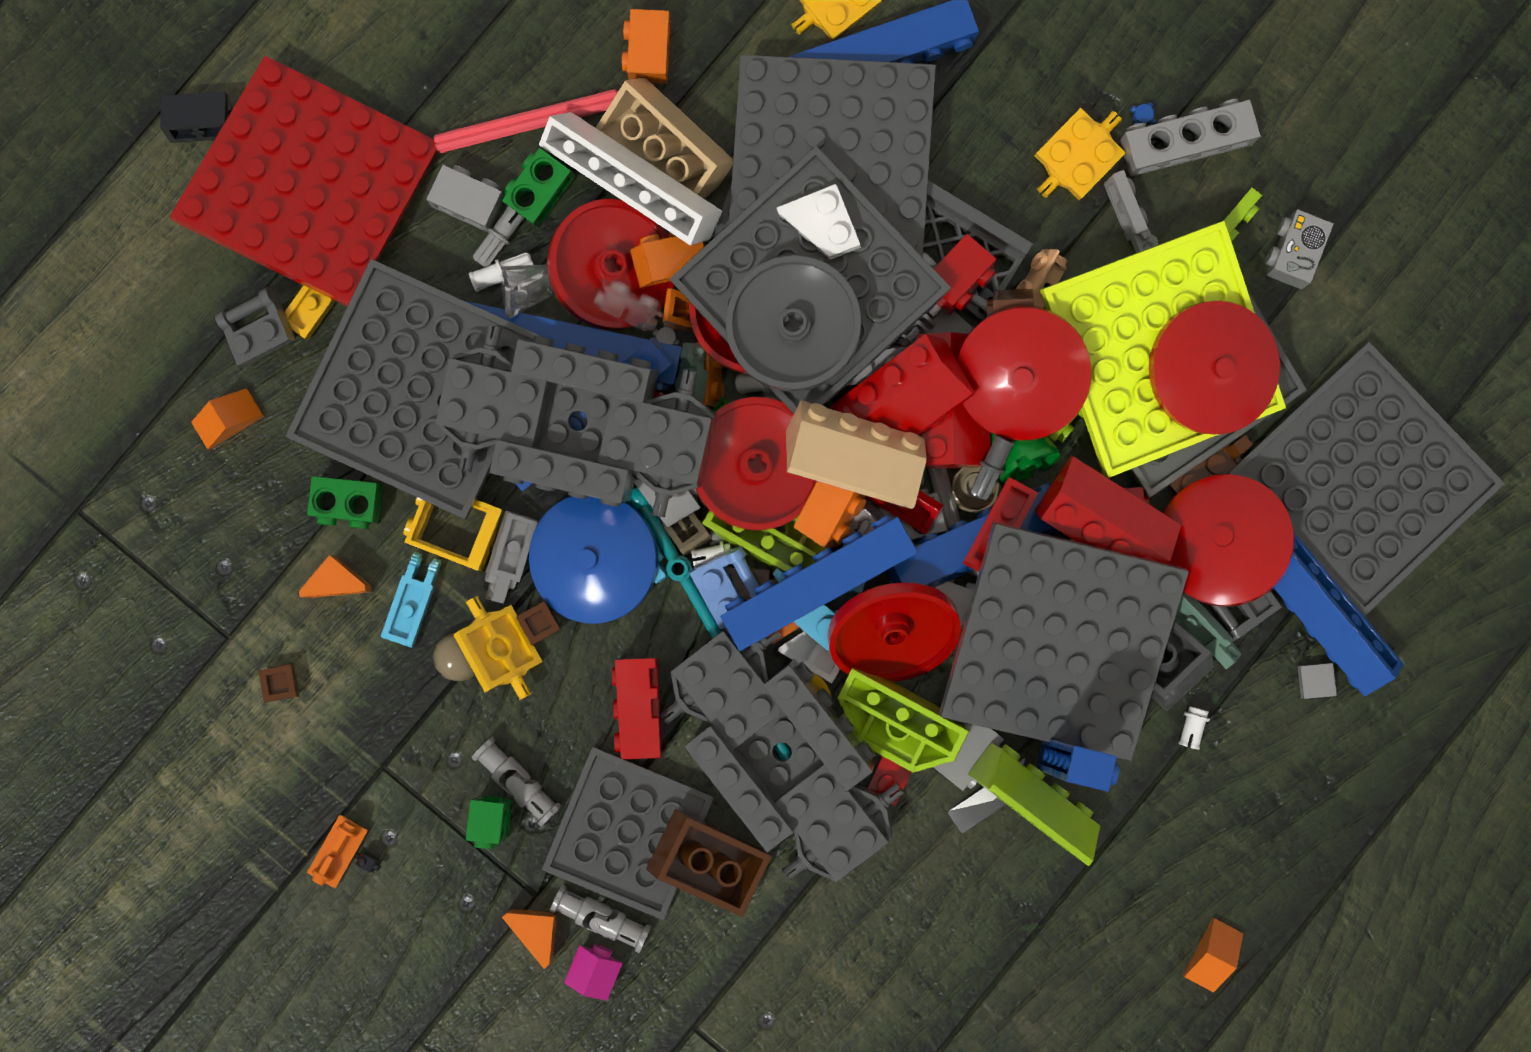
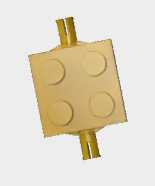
(833, 15)
(1079, 154)
(497, 648)

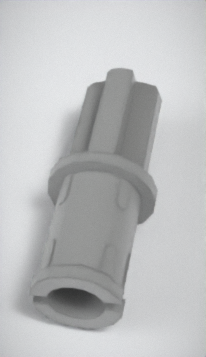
(497, 237)

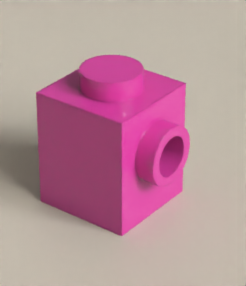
(593, 972)

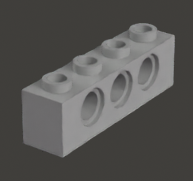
(1234, 115)

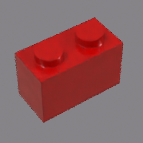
(964, 271)

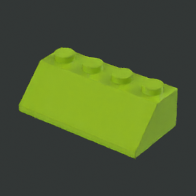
(1038, 802)

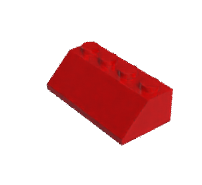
(911, 388)
(957, 437)
(1106, 515)

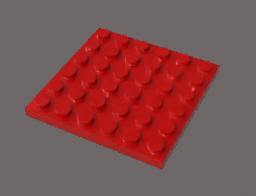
(305, 181)

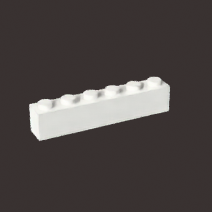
(630, 178)

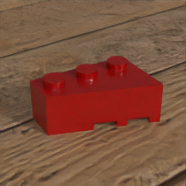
(637, 708)

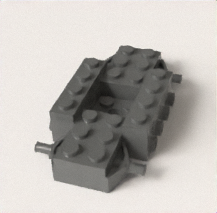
(528, 413)
(810, 793)

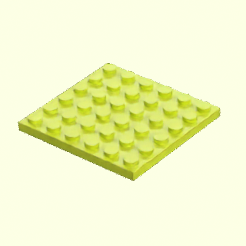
(1119, 317)

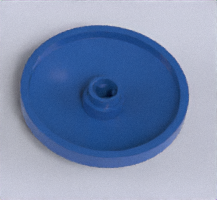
(593, 559)

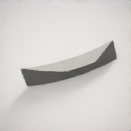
(977, 807)

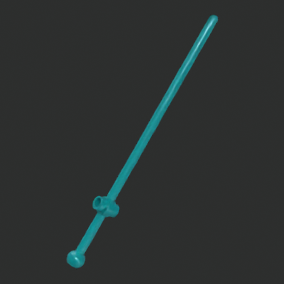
(685, 579)

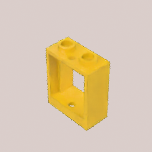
(482, 547)

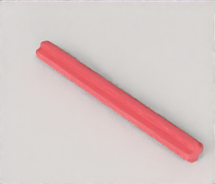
(521, 122)

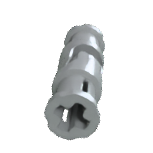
(524, 789)
(607, 921)

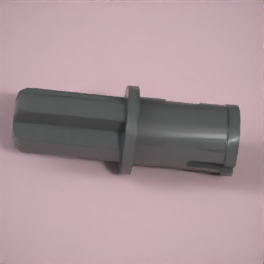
(992, 467)

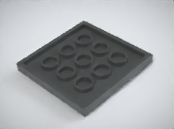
(615, 828)

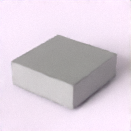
(1317, 681)

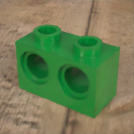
(545, 192)
(346, 494)
(488, 821)

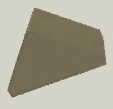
(687, 534)

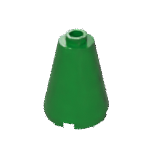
(1027, 457)

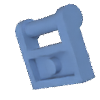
(717, 585)

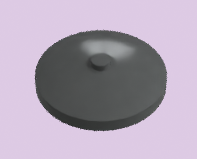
(793, 323)

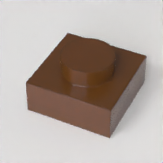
(538, 623)
(278, 683)

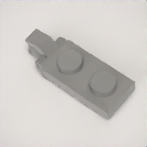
(1129, 214)
(509, 554)

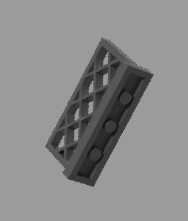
(977, 226)

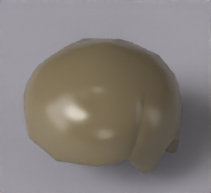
(961, 491)
(450, 660)

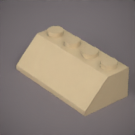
(665, 137)
(855, 454)

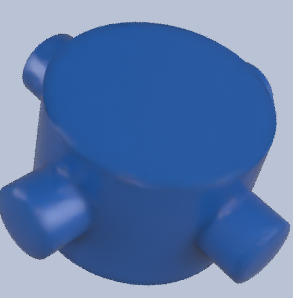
(1143, 114)

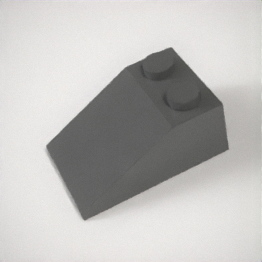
(1181, 668)

